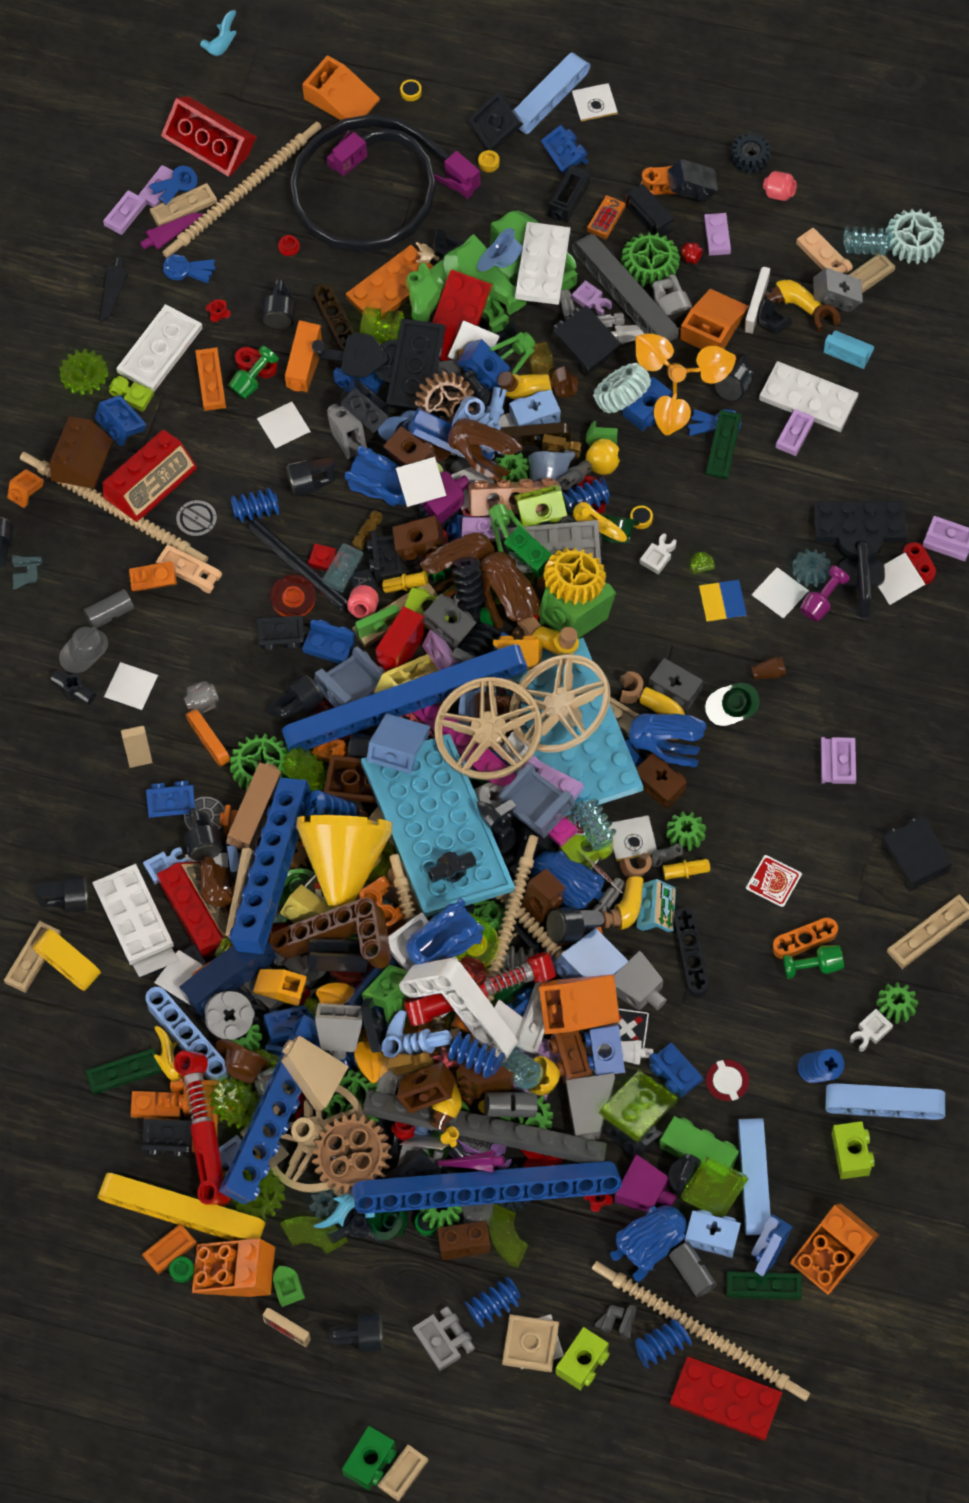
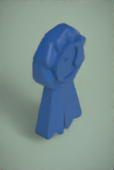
(182, 180)
(177, 268)
(707, 422)

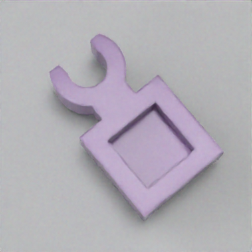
(592, 297)

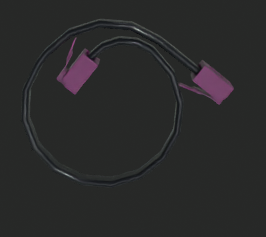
(352, 150)

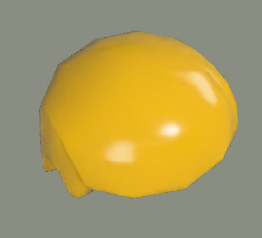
(603, 456)
(550, 1076)

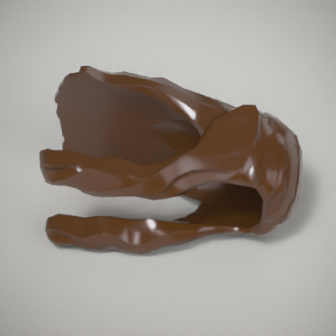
(467, 437)
(469, 545)
(510, 586)

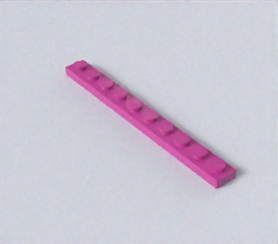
(489, 763)

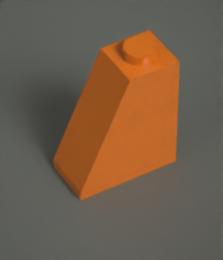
(302, 357)

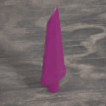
(166, 232)

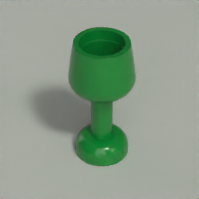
(244, 382)
(828, 959)

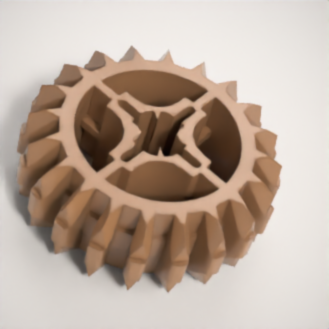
(454, 398)

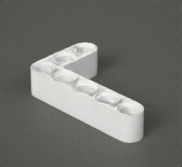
(465, 997)

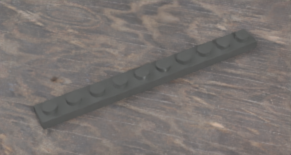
(491, 1130)

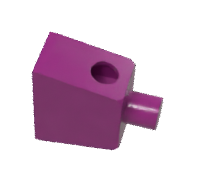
(453, 501)
(644, 1187)

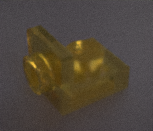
(541, 359)

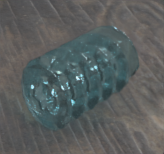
(866, 242)
(593, 824)
(525, 1069)

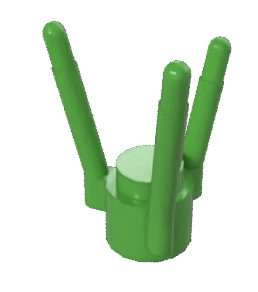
(522, 343)
(501, 518)

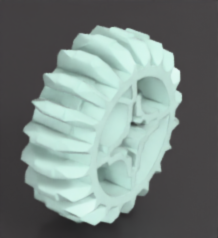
(912, 232)
(622, 388)

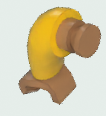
(552, 640)
(648, 697)
(628, 909)

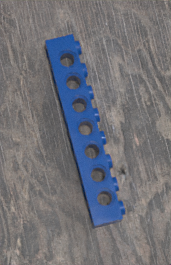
(280, 856)
(234, 1183)

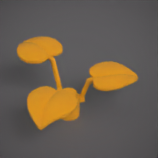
(655, 350)
(368, 1062)

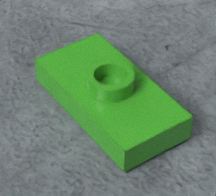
(376, 622)

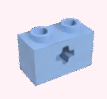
(535, 409)
(725, 1236)

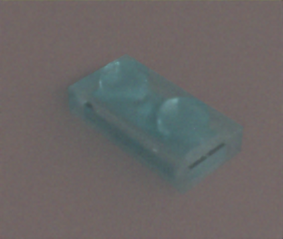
(342, 567)

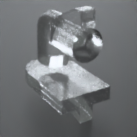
(387, 1081)

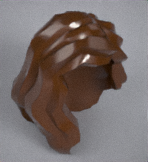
(216, 884)

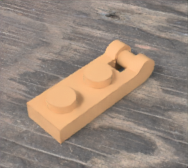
(822, 252)
(190, 568)

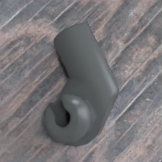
(665, 854)

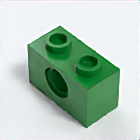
(528, 551)
(370, 1443)

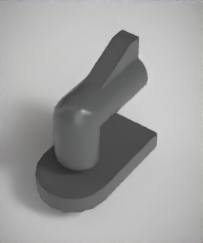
(606, 1322)

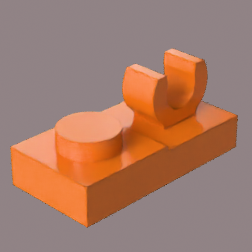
(153, 576)
(155, 1105)

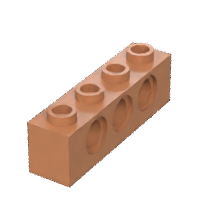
(478, 492)

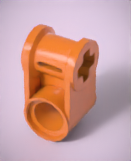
(659, 179)

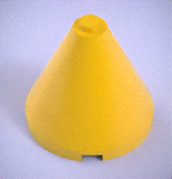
(343, 852)

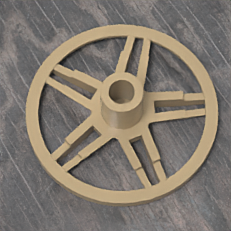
(563, 702)
(489, 728)
(307, 1130)

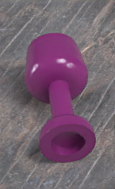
(816, 604)

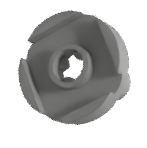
(242, 1014)

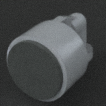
(674, 305)

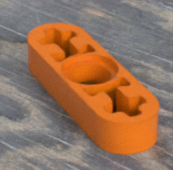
(208, 737)
(823, 937)

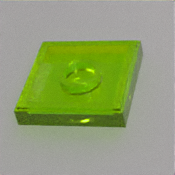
(714, 1187)

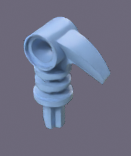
(478, 414)
(411, 1043)

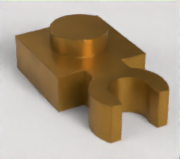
(559, 444)
(407, 1064)

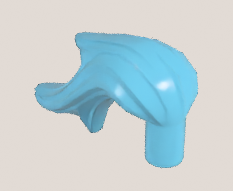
(223, 40)
(345, 1204)

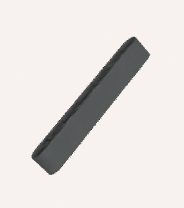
(623, 288)

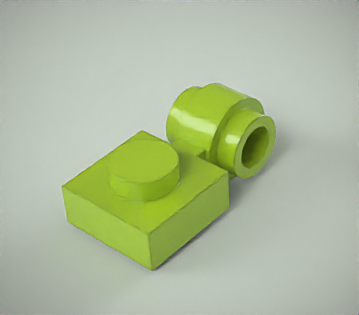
(136, 395)

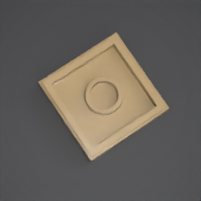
(530, 1343)

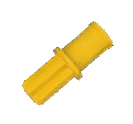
(405, 582)
(685, 869)

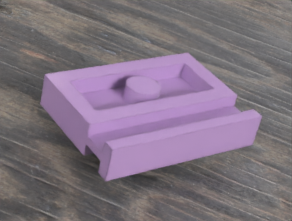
(948, 538)
(838, 760)

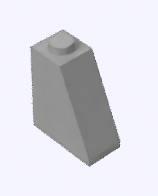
(585, 1100)

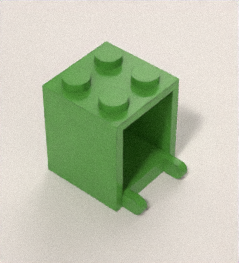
(580, 617)

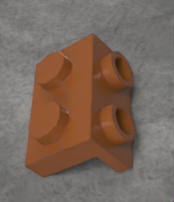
(570, 1055)

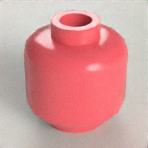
(780, 186)
(362, 601)

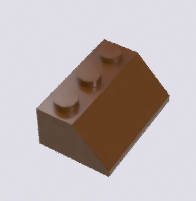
(80, 453)
(348, 780)
(474, 1086)

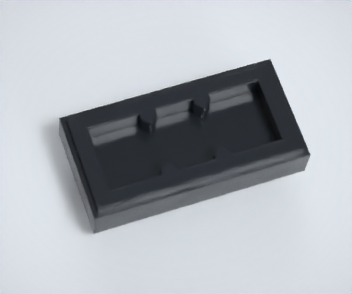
(373, 1025)

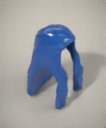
(375, 477)
(653, 730)
(579, 880)
(444, 935)
(650, 1238)

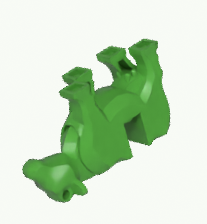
(428, 285)

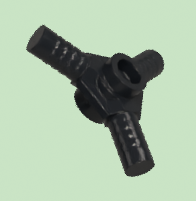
(354, 1226)

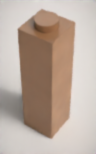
(253, 806)

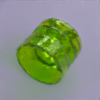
(380, 328)

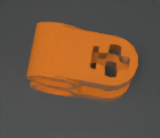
(375, 892)

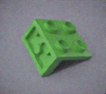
(387, 993)

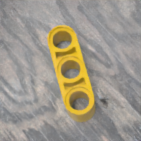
(66, 959)

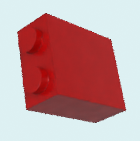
(401, 640)

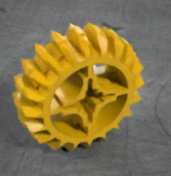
(560, 574)

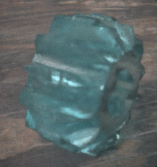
(803, 569)

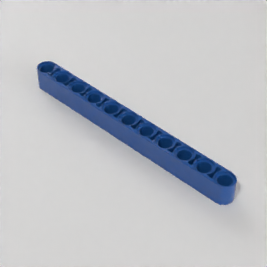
(401, 699)
(486, 1187)

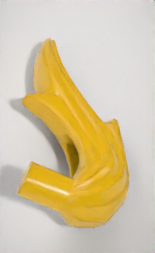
(585, 512)
(166, 1059)

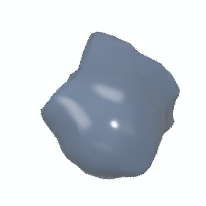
(549, 465)

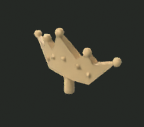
(426, 253)

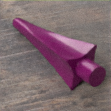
(483, 1161)

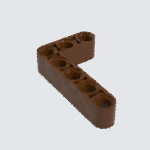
(347, 920)

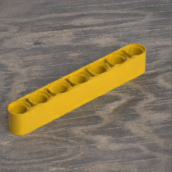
(179, 1209)

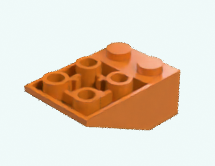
(338, 90)
(712, 320)
(578, 1003)
(834, 1248)
(234, 1268)

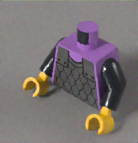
(465, 1146)

